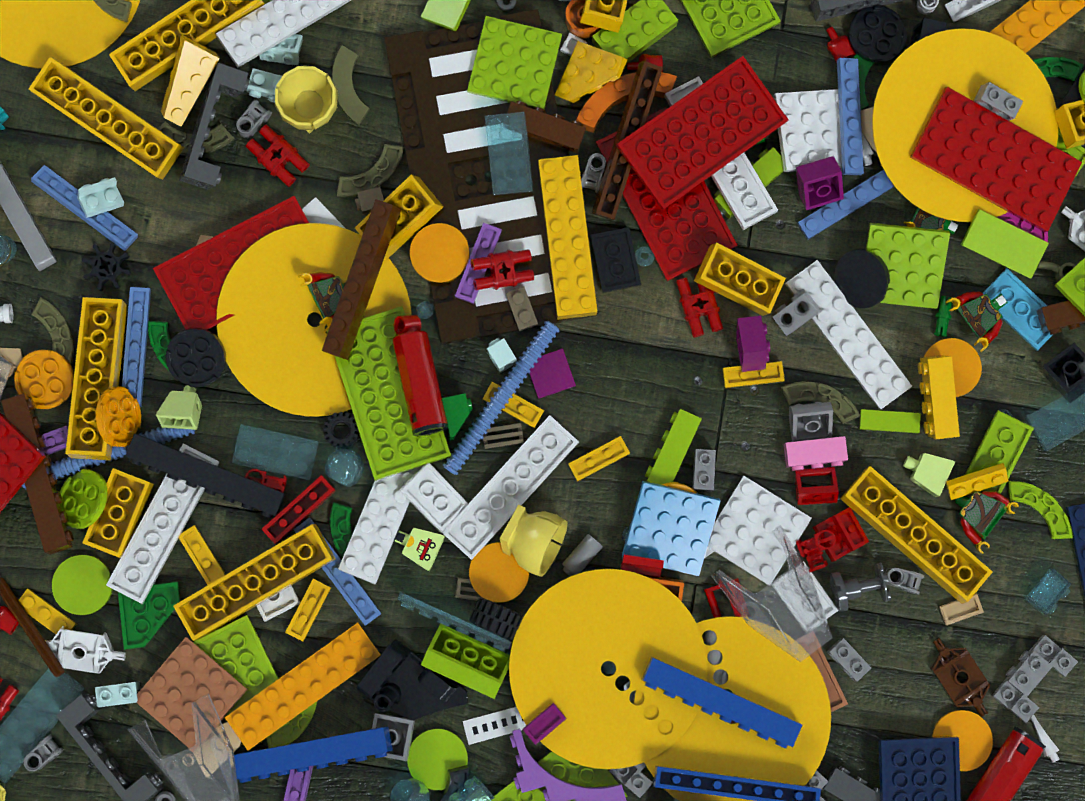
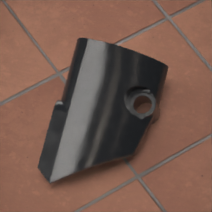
(408, 685)

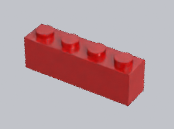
(298, 509)

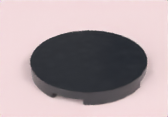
(877, 34)
(862, 278)
(196, 357)

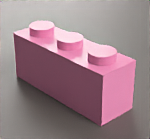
(815, 453)

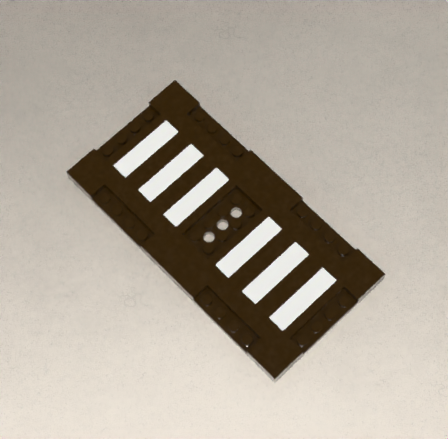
(447, 144)

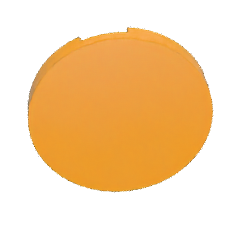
(439, 253)
(965, 361)
(45, 378)
(117, 416)
(497, 574)
(973, 735)

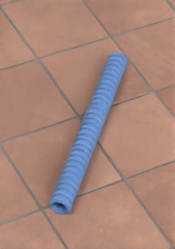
(501, 397)
(72, 465)

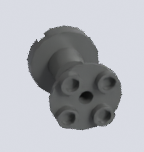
(853, 588)

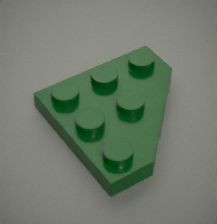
(144, 620)

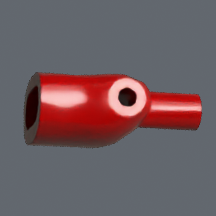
(839, 45)
(654, 59)
(7, 620)

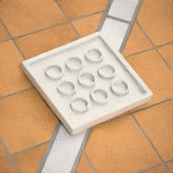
(811, 127)
(746, 527)

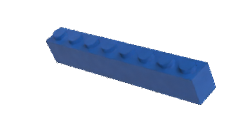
(722, 702)
(313, 752)
(732, 786)

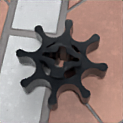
(114, 266)

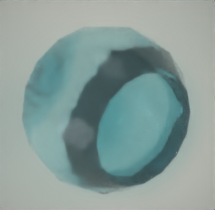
(345, 467)
(410, 790)

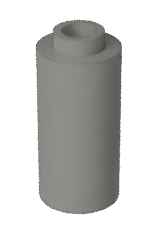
(581, 556)

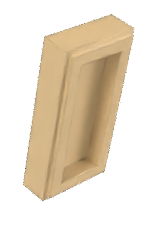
(955, 611)

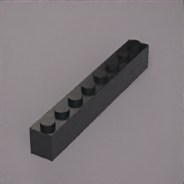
(204, 474)

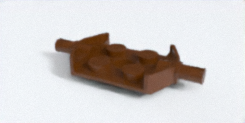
(947, 667)

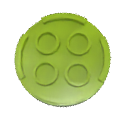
(84, 498)
(81, 585)
(434, 755)

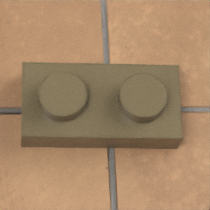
(521, 308)

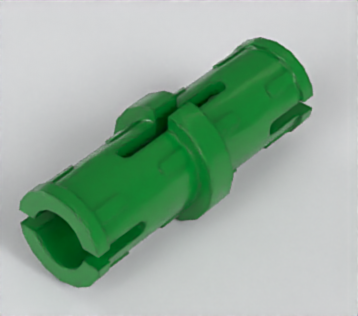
(943, 317)

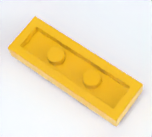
(736, 378)
(517, 407)
(599, 458)
(977, 481)
(201, 555)
(308, 610)
(45, 612)

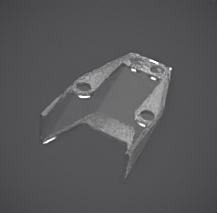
(784, 610)
(203, 770)

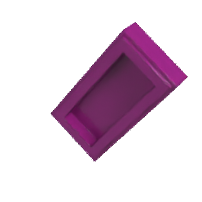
(544, 723)

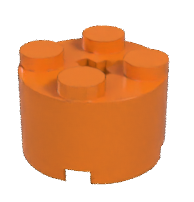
(573, 18)

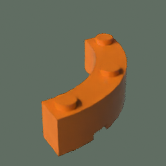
(614, 94)

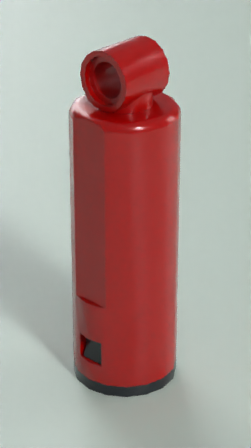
(418, 377)
(1008, 768)

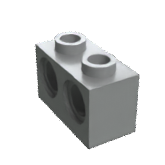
(998, 101)
(798, 317)
(703, 470)
(848, 659)

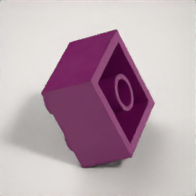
(820, 183)
(752, 343)

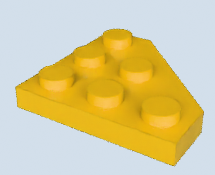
(588, 71)

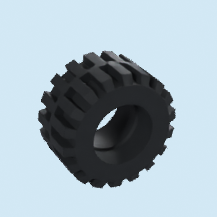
(495, 618)

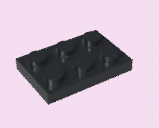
(615, 260)

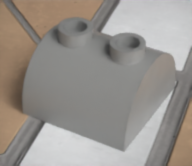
(811, 421)
(400, 734)

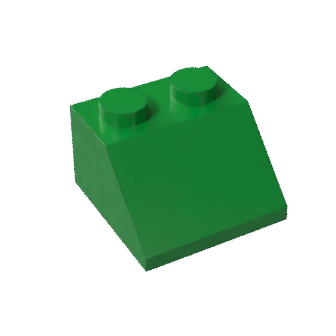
(457, 411)

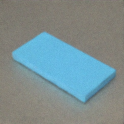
(1021, 308)

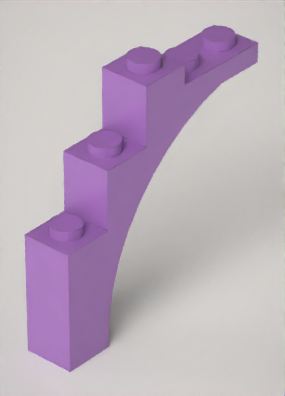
(535, 776)

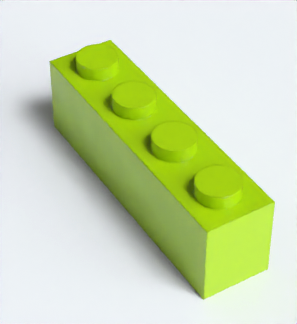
(767, 169)
(674, 448)

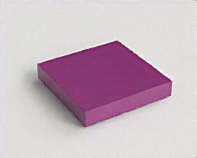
(551, 374)

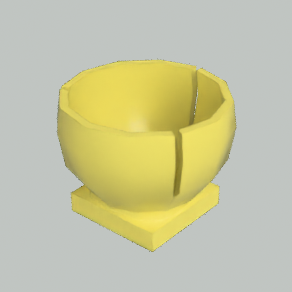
(306, 98)
(530, 539)

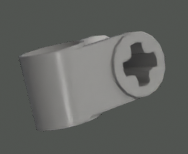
(255, 116)
(593, 176)
(907, 580)
(43, 753)

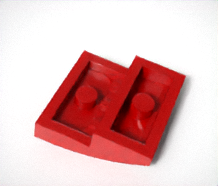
(849, 533)
(642, 565)

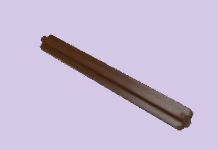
(30, 629)

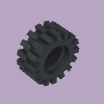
(329, 433)

